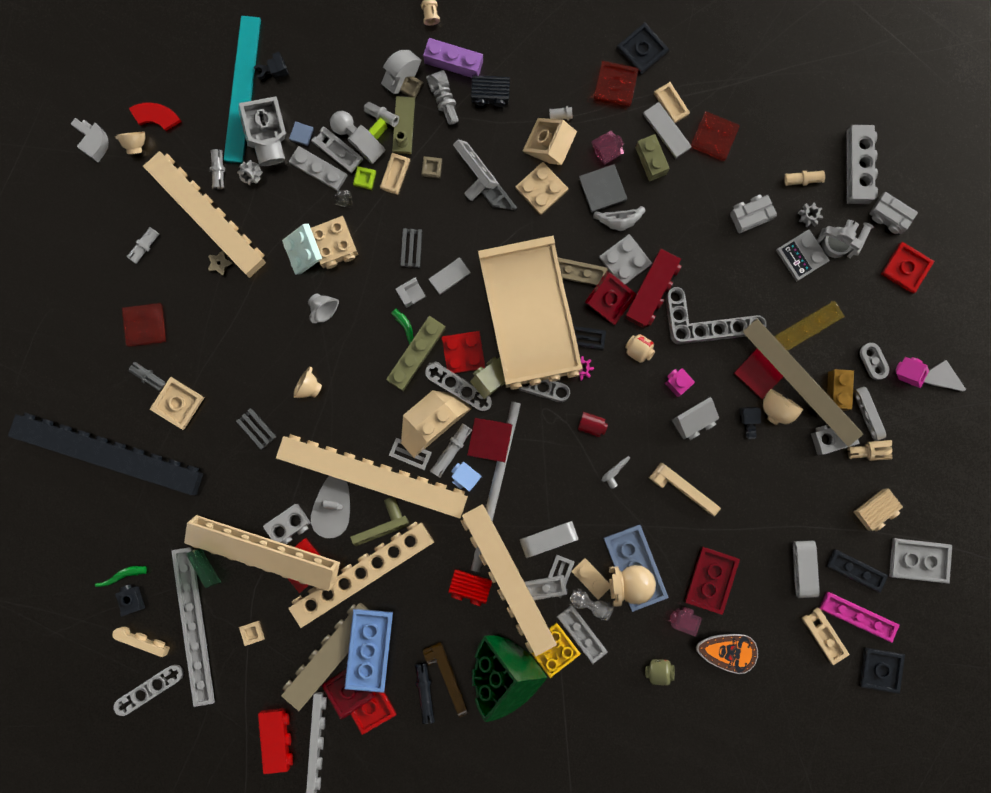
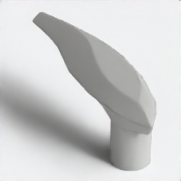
(613, 472)

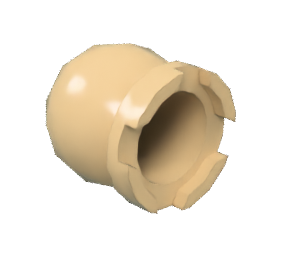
(633, 584)

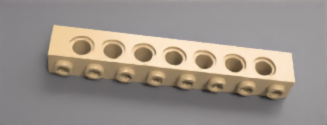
(304, 615)

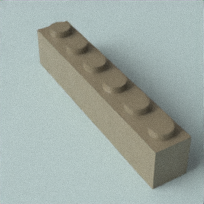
(321, 663)

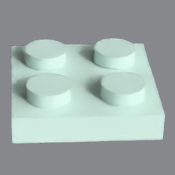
(302, 249)

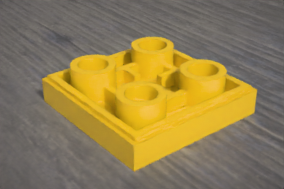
(559, 656)

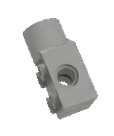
(263, 129)

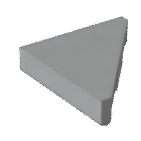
(944, 377)

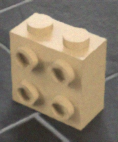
(334, 242)

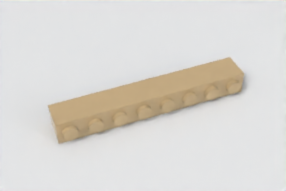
(204, 214)
(262, 553)
(509, 580)

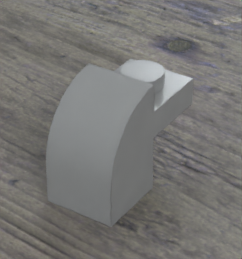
(398, 66)
(95, 140)

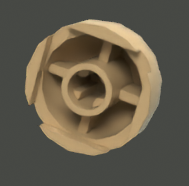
(780, 408)

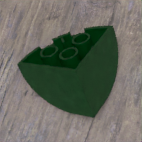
(503, 677)

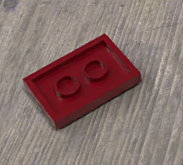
(712, 580)

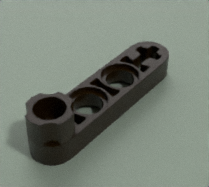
(437, 654)

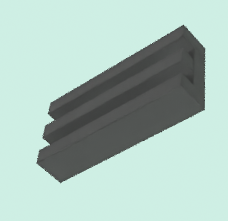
(403, 254)
(246, 417)

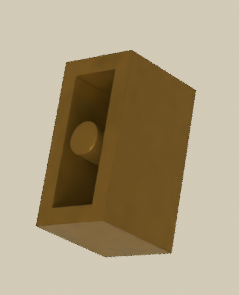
(841, 388)

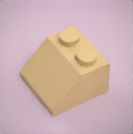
(550, 140)

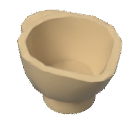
(132, 141)
(307, 385)

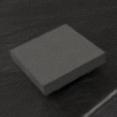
(603, 188)

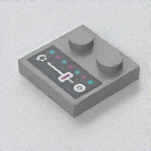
(802, 255)

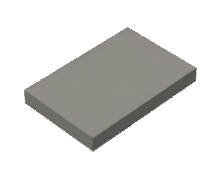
(920, 560)

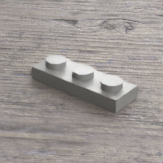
(318, 168)

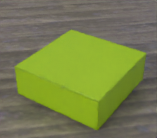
(378, 128)
(364, 178)

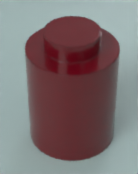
(592, 424)

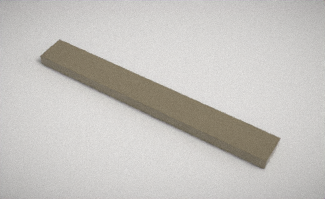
(803, 382)

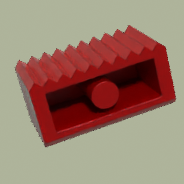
(470, 587)

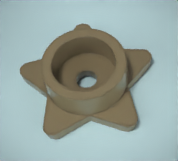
(224, 263)

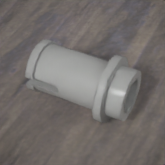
(561, 113)

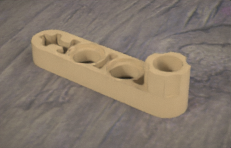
(664, 474)

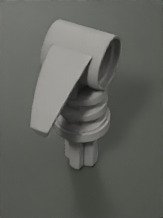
(439, 85)

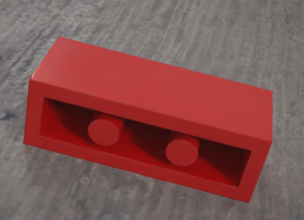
(275, 741)

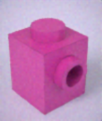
(912, 371)
(679, 381)

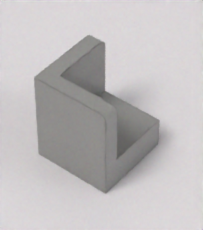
(410, 292)

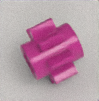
(588, 368)

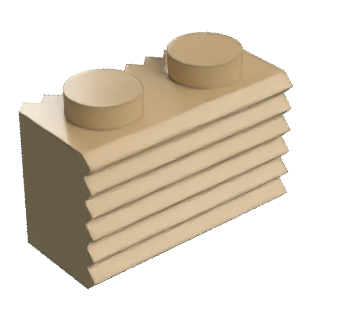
(878, 510)

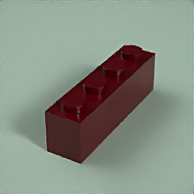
(651, 291)

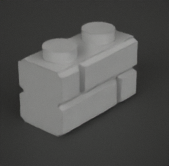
(753, 213)
(892, 213)

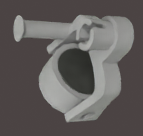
(841, 240)

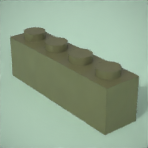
(416, 353)

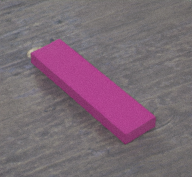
(859, 617)

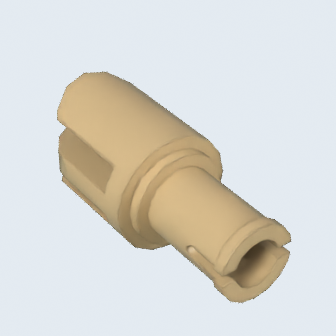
(872, 450)

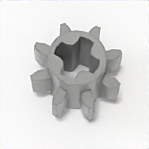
(249, 172)
(808, 210)

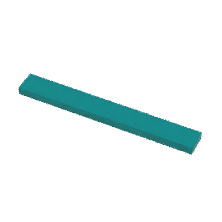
(242, 87)

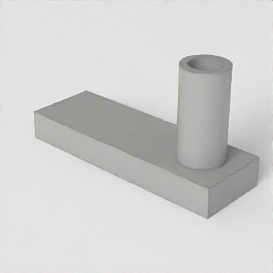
(485, 179)

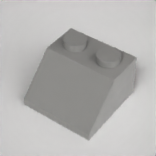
(696, 418)

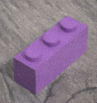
(452, 58)

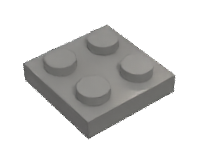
(625, 259)

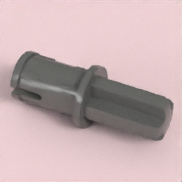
(147, 376)

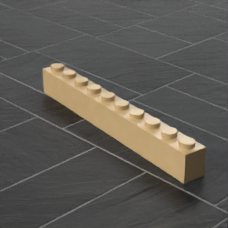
(371, 476)

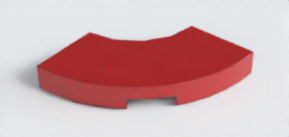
(156, 114)

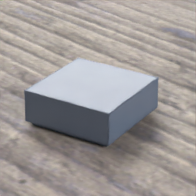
(301, 133)

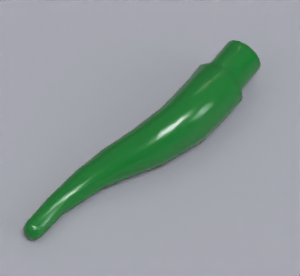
(404, 322)
(128, 571)

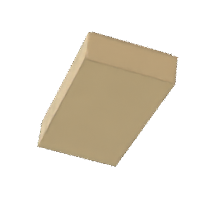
(671, 102)
(395, 173)

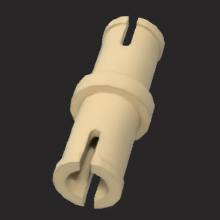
(805, 178)

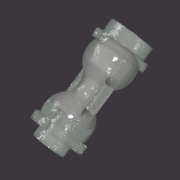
(599, 608)

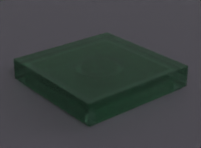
(203, 568)

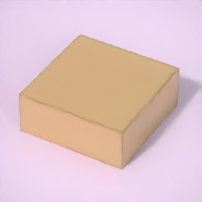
(251, 633)

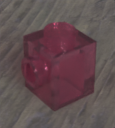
(608, 147)
(685, 621)

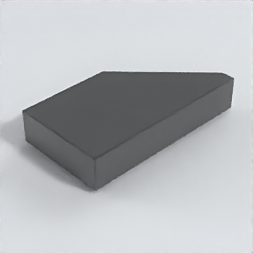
(498, 198)

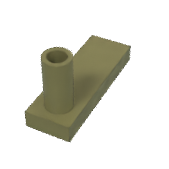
(404, 129)
(397, 522)

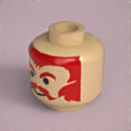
(640, 348)

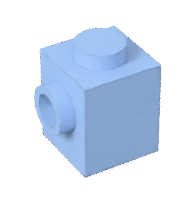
(465, 476)

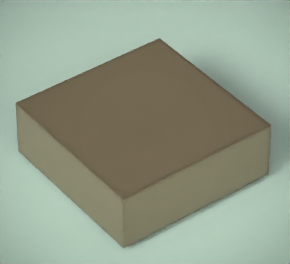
(411, 86)
(431, 167)

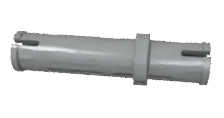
(456, 442)

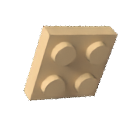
(541, 188)
(177, 403)

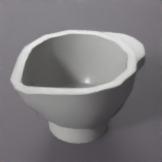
(322, 308)

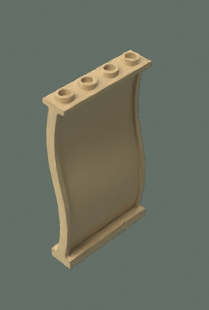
(530, 312)

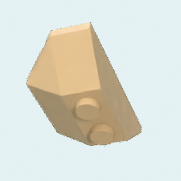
(431, 419)

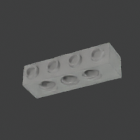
(855, 191)

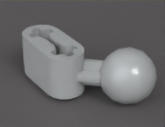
(360, 137)

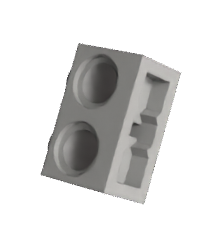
(835, 442)
(285, 521)

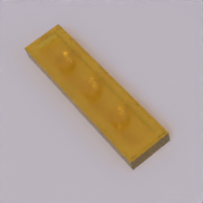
(810, 326)

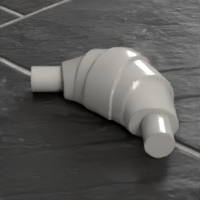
(620, 219)

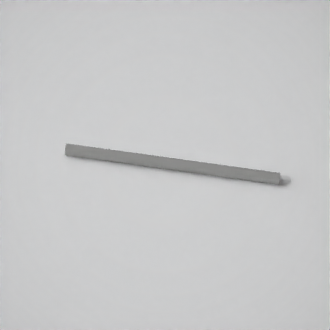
(497, 481)

